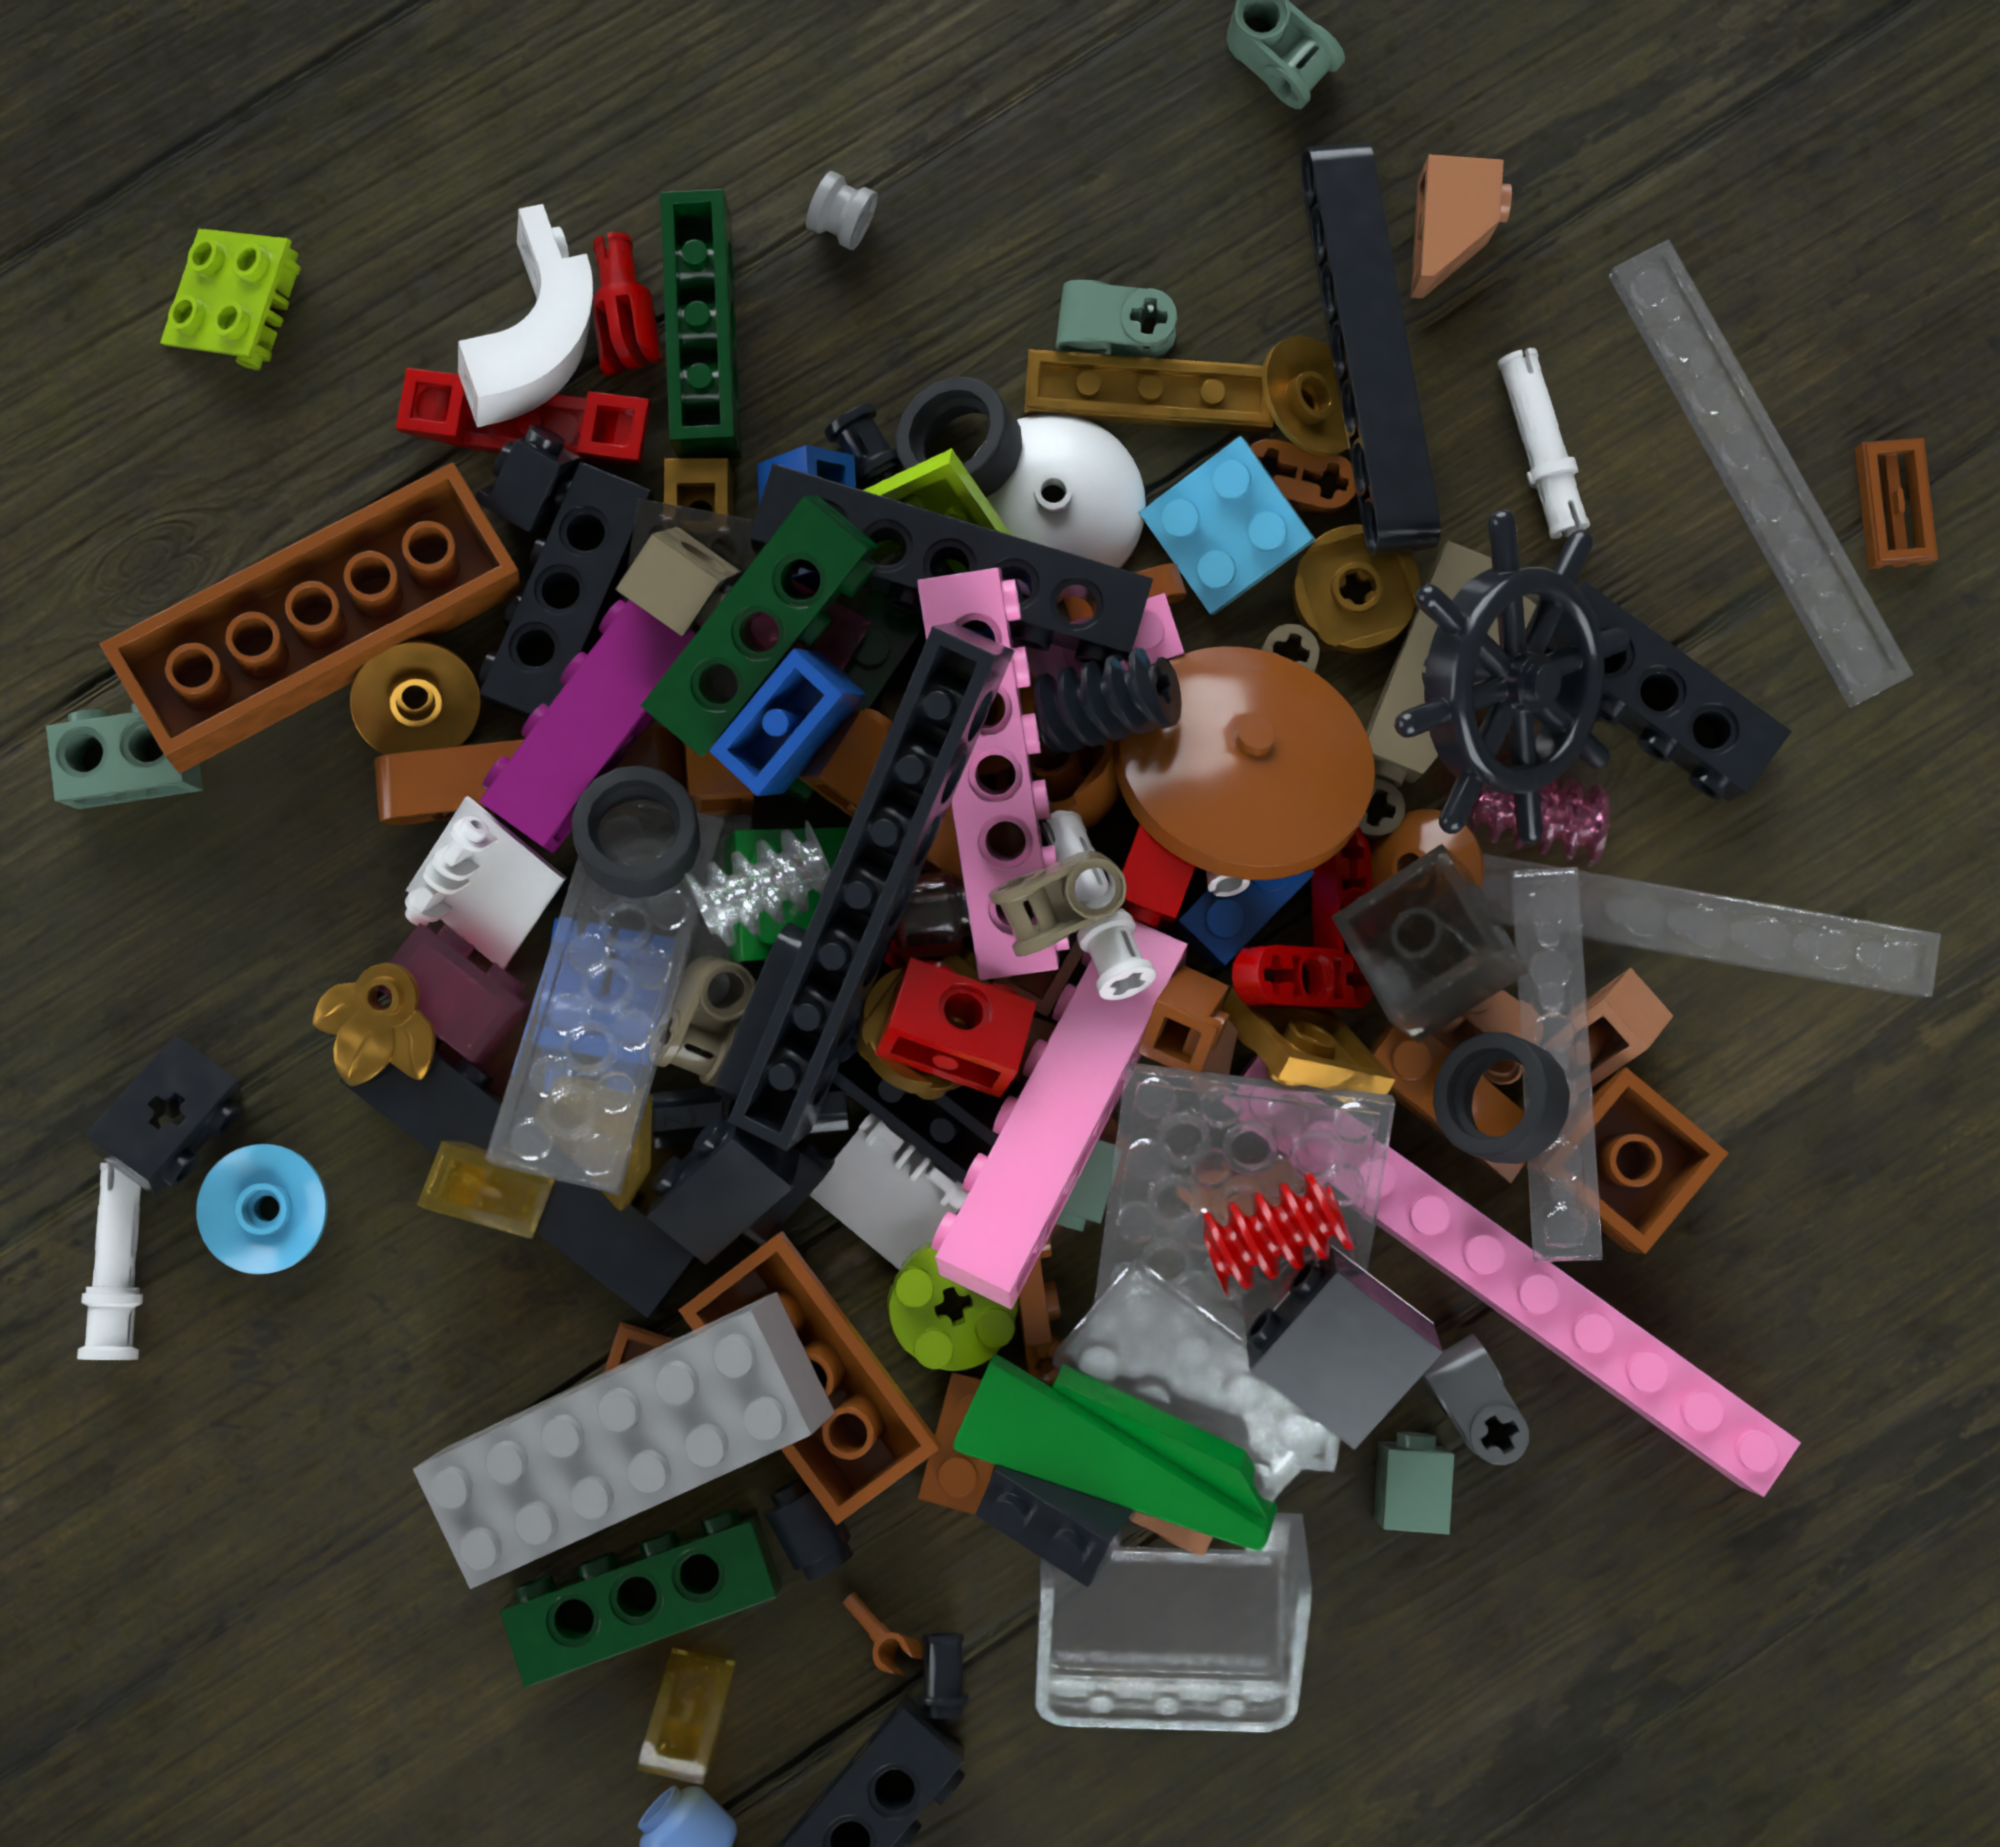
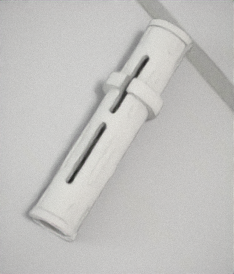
(1550, 466)

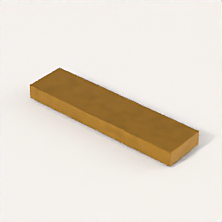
(1147, 391)

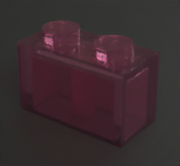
(460, 997)

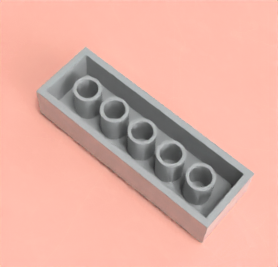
(625, 1441)

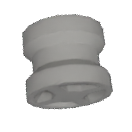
(841, 210)

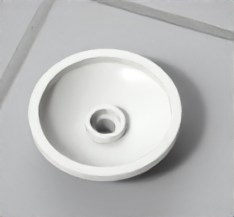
(1099, 483)

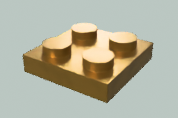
(1307, 1047)

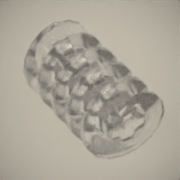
(761, 885)

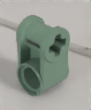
(1288, 56)
(1110, 319)

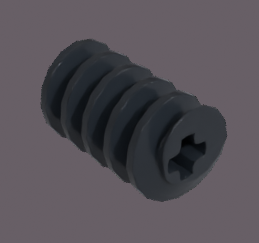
(1106, 703)

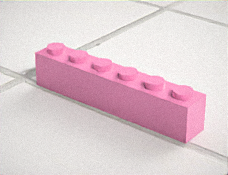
(1049, 1129)

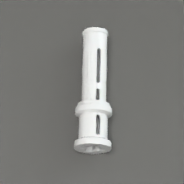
(1111, 939)
(113, 1294)

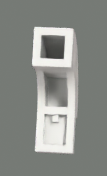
(533, 360)

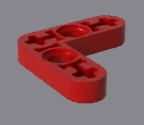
(1332, 971)

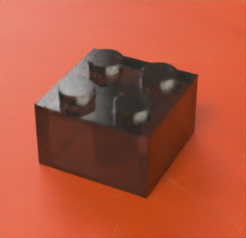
(1429, 944)

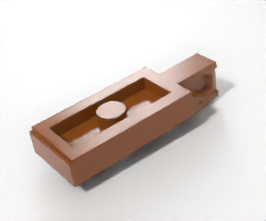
(1036, 1307)

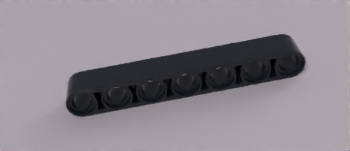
(1370, 349)

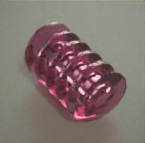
(1566, 817)

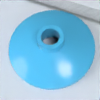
(231, 1213)

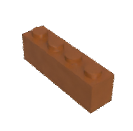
(844, 769)

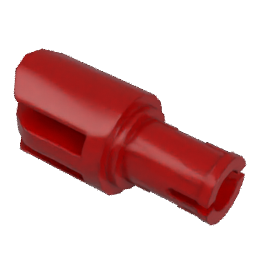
(622, 309)

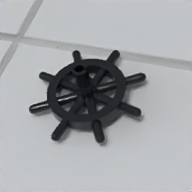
(1513, 678)

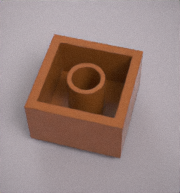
(1646, 1160)

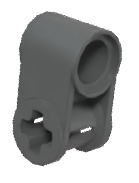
(1470, 1393)

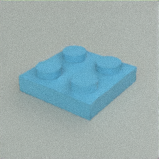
(1227, 526)

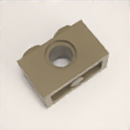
(678, 580)

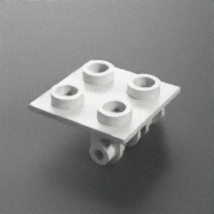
(483, 884)
(888, 1191)

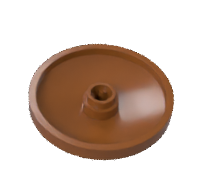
(1256, 772)

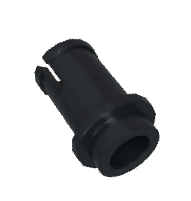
(943, 1676)

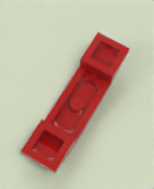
(595, 428)

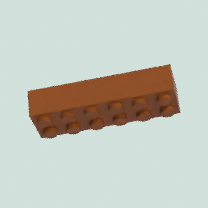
(312, 617)

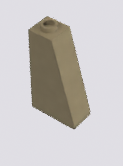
(1408, 758)

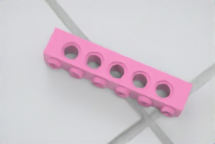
(976, 808)

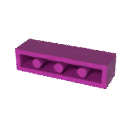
(585, 727)

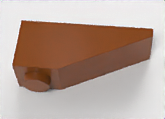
(1415, 1071)

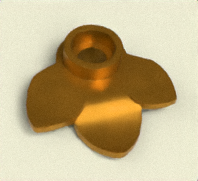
(376, 1035)

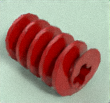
(1275, 1232)

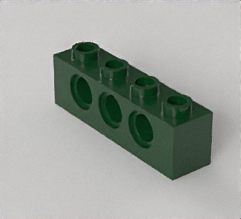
(700, 324)
(812, 532)
(551, 1647)

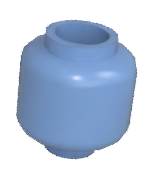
(686, 1820)

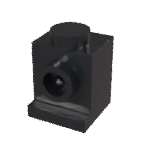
(528, 478)

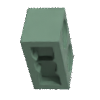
(124, 768)

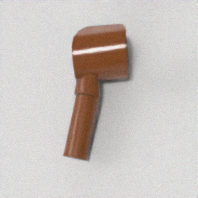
(885, 1641)

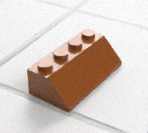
(874, 1428)

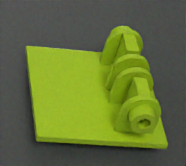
(229, 295)

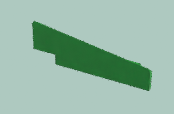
(1115, 1451)

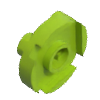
(937, 1339)

